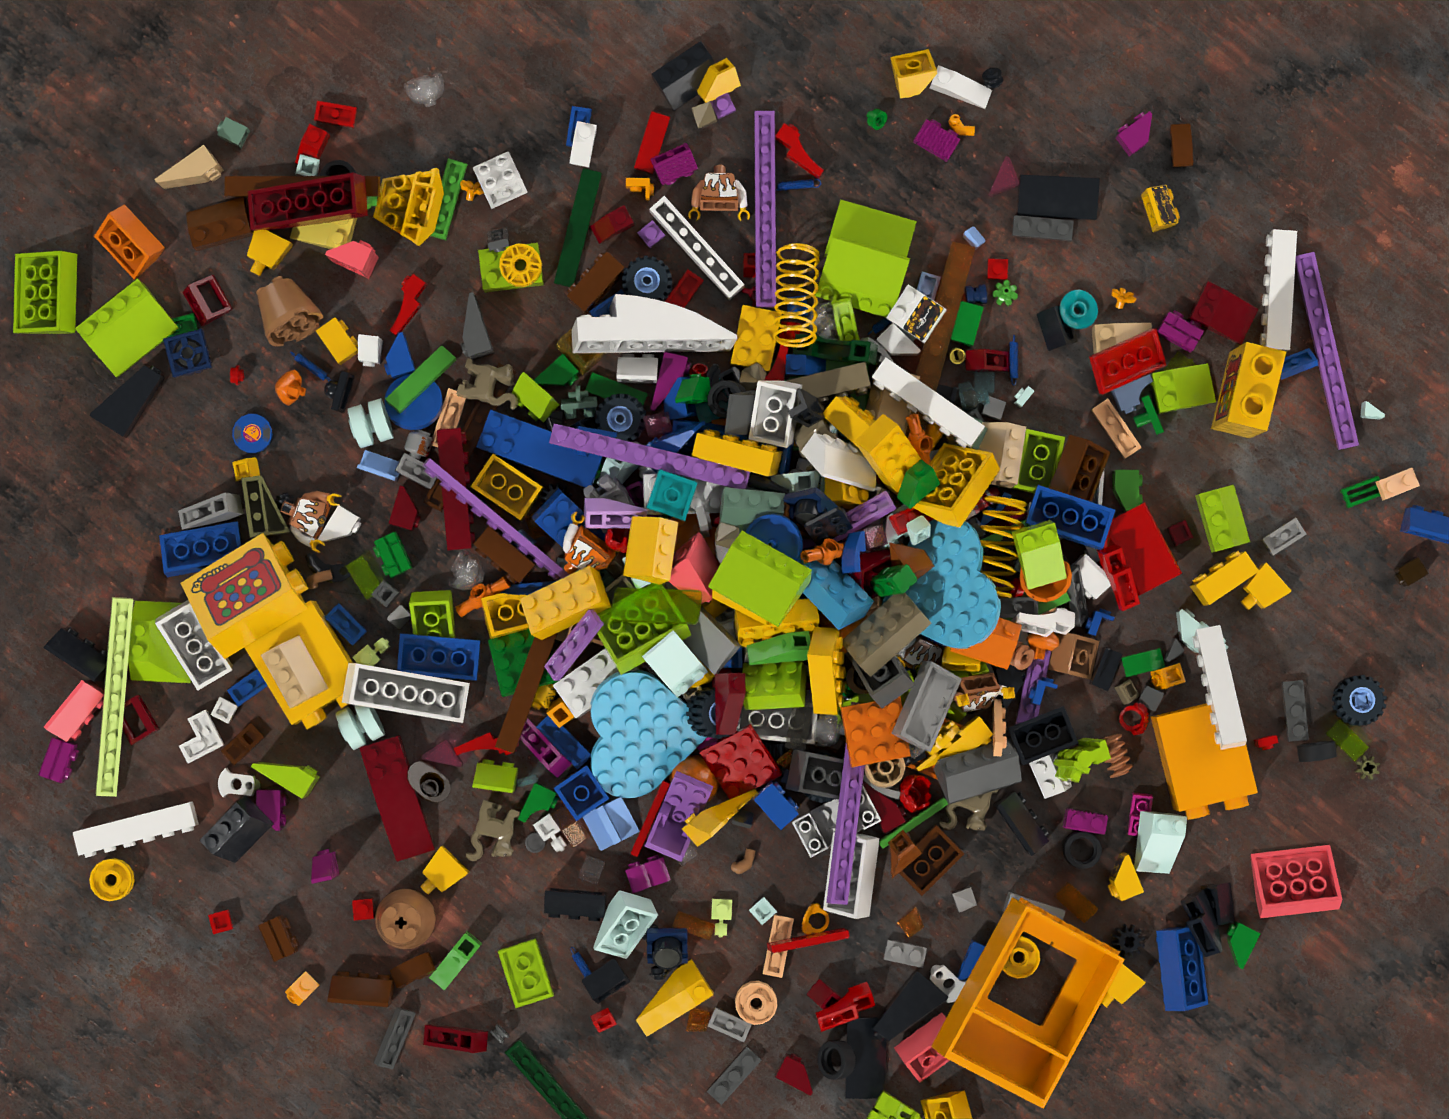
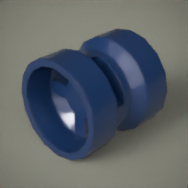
(976, 294)

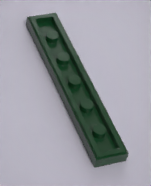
(578, 227)
(544, 1082)

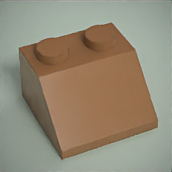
(1074, 655)

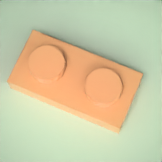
(1397, 483)

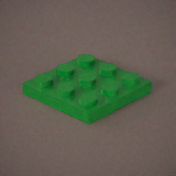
(509, 658)

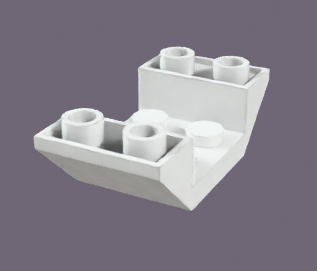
(818, 825)

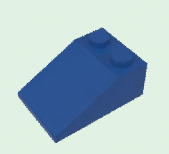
(676, 440)

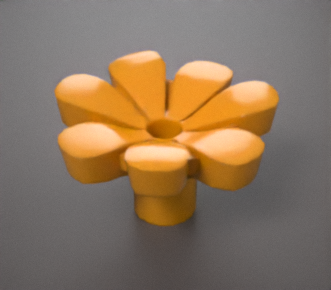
(471, 189)
(1122, 297)

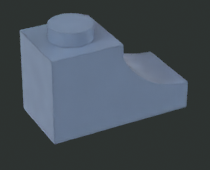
(1128, 395)

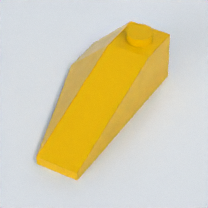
(504, 614)
(968, 738)
(710, 821)
(678, 995)

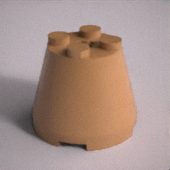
(287, 312)
(414, 909)

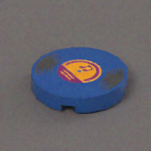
(252, 433)

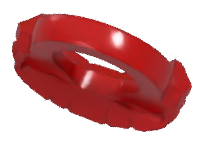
(1140, 727)

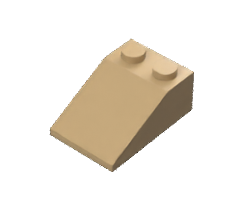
(193, 169)
(1111, 334)

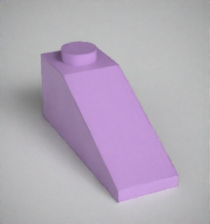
(610, 513)

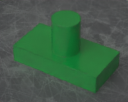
(1149, 416)

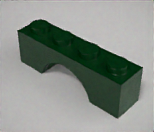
(836, 350)

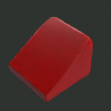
(749, 264)

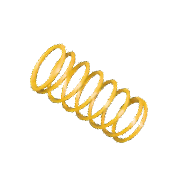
(787, 342)
(993, 544)

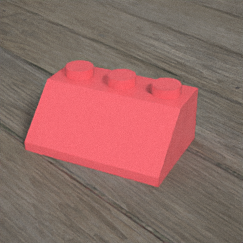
(355, 257)
(76, 711)
(917, 1049)

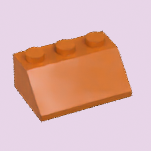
(129, 241)
(997, 647)

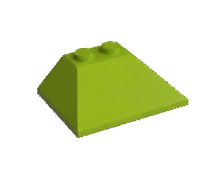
(149, 652)

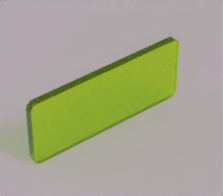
(656, 606)

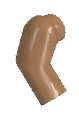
(314, 579)
(745, 864)

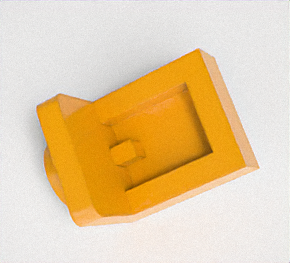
(301, 989)

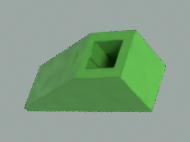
(1126, 488)
(782, 648)
(455, 960)

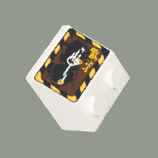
(916, 313)

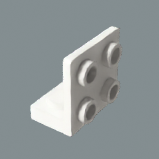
(500, 180)

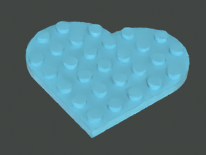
(955, 592)
(640, 733)

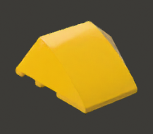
(411, 204)

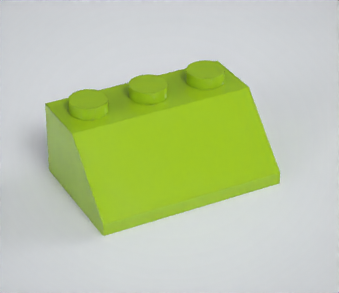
(1222, 518)

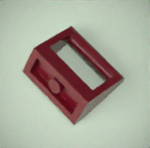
(198, 303)
(145, 717)

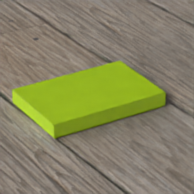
(525, 973)

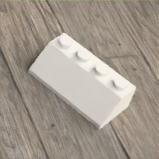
(840, 461)
(861, 878)

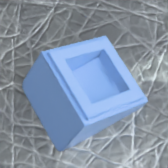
(973, 237)

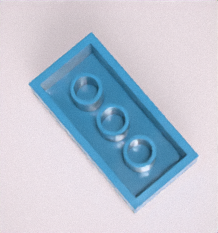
(836, 594)

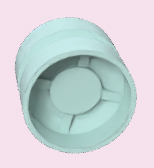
(364, 425)
(354, 726)

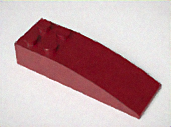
(308, 202)
(396, 799)

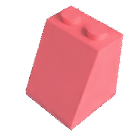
(694, 567)

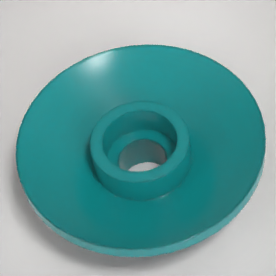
(1084, 303)

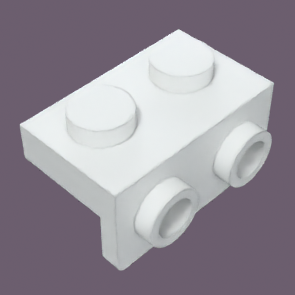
(1045, 772)

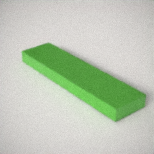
(452, 176)
(420, 379)
(914, 821)

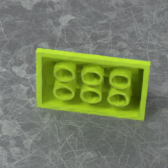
(872, 228)
(864, 274)
(45, 293)
(127, 328)
(760, 578)
(631, 640)

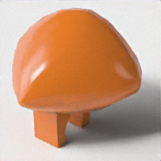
(289, 387)
(1040, 644)

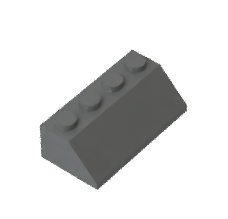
(977, 772)

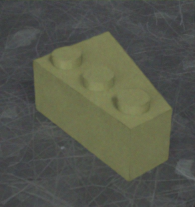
(261, 509)

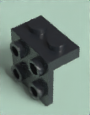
(828, 525)

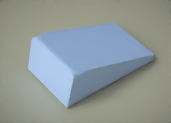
(928, 284)
(621, 818)

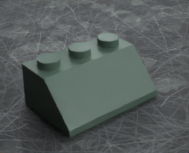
(744, 506)

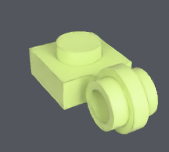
(368, 656)
(723, 911)

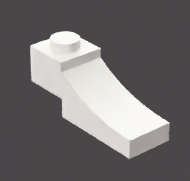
(1058, 621)

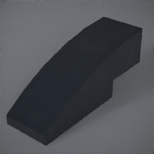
(1202, 922)

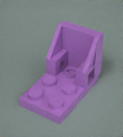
(683, 798)

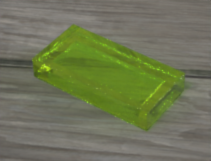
(363, 576)
(1347, 740)

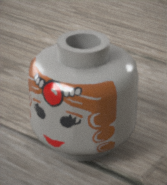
(418, 443)

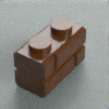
(278, 937)

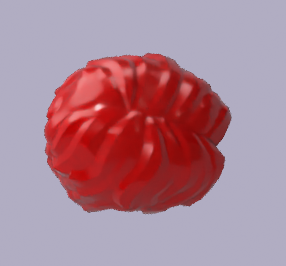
(617, 539)
(915, 792)

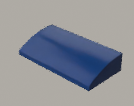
(198, 548)
(439, 656)

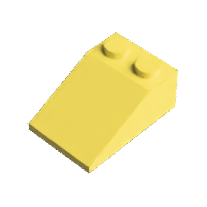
(326, 234)

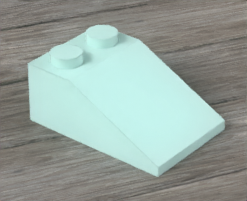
(675, 664)
(1158, 841)
(624, 924)

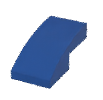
(986, 518)
(851, 553)

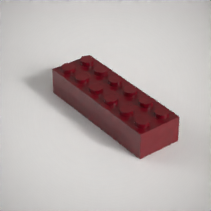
(456, 514)

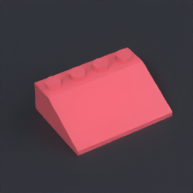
(1295, 881)

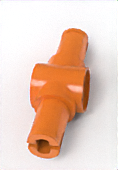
(918, 439)
(824, 553)
(481, 591)

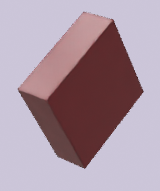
(1180, 533)

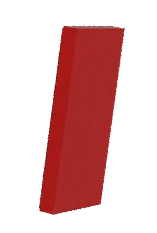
(1127, 361)

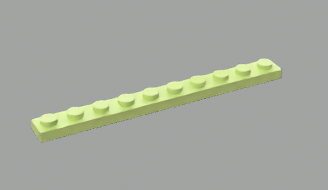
(114, 696)

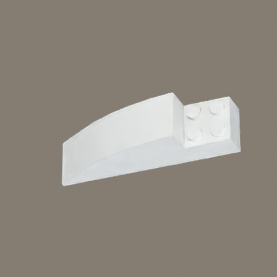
(648, 326)

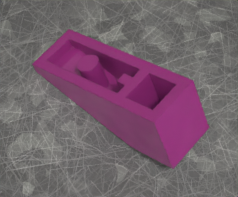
(672, 367)
(544, 749)
(324, 866)

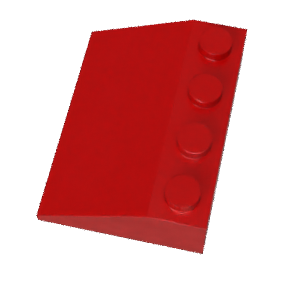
(1143, 548)

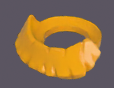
(813, 909)

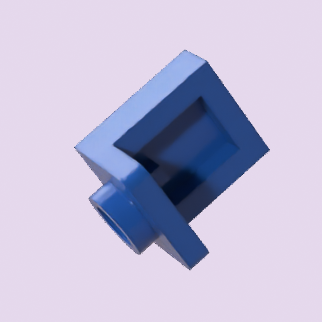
(1092, 624)
(1037, 691)

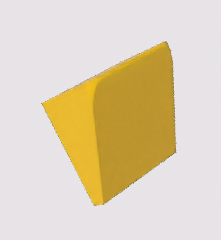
(246, 468)

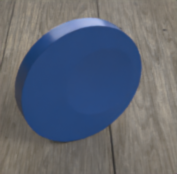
(421, 411)
(778, 533)

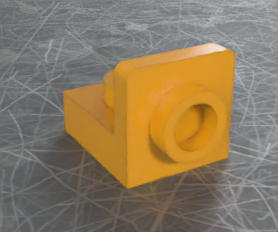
(638, 184)
(1167, 676)

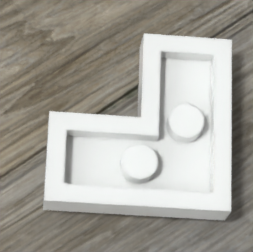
(206, 738)

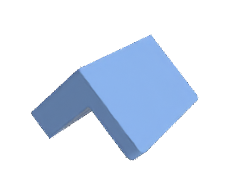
(379, 465)
(602, 828)

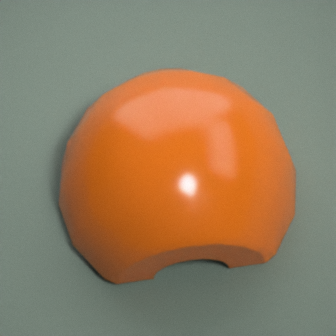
(1049, 591)
(697, 768)

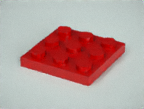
(740, 762)

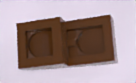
(1181, 145)
(242, 744)
(412, 969)

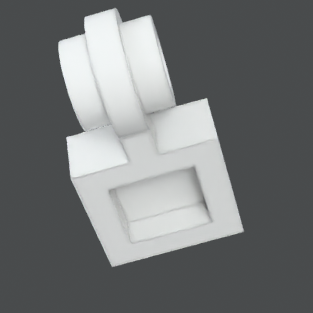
(547, 829)

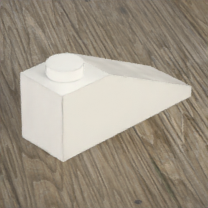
(960, 87)

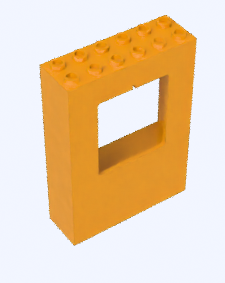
(1007, 1046)

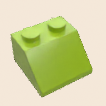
(534, 398)
(495, 777)

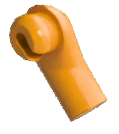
(958, 127)

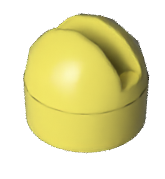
(961, 355)

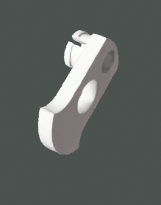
(226, 787)
(952, 992)

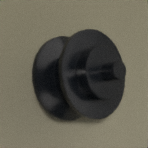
(992, 77)

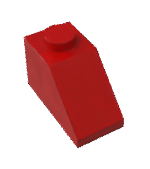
(313, 142)

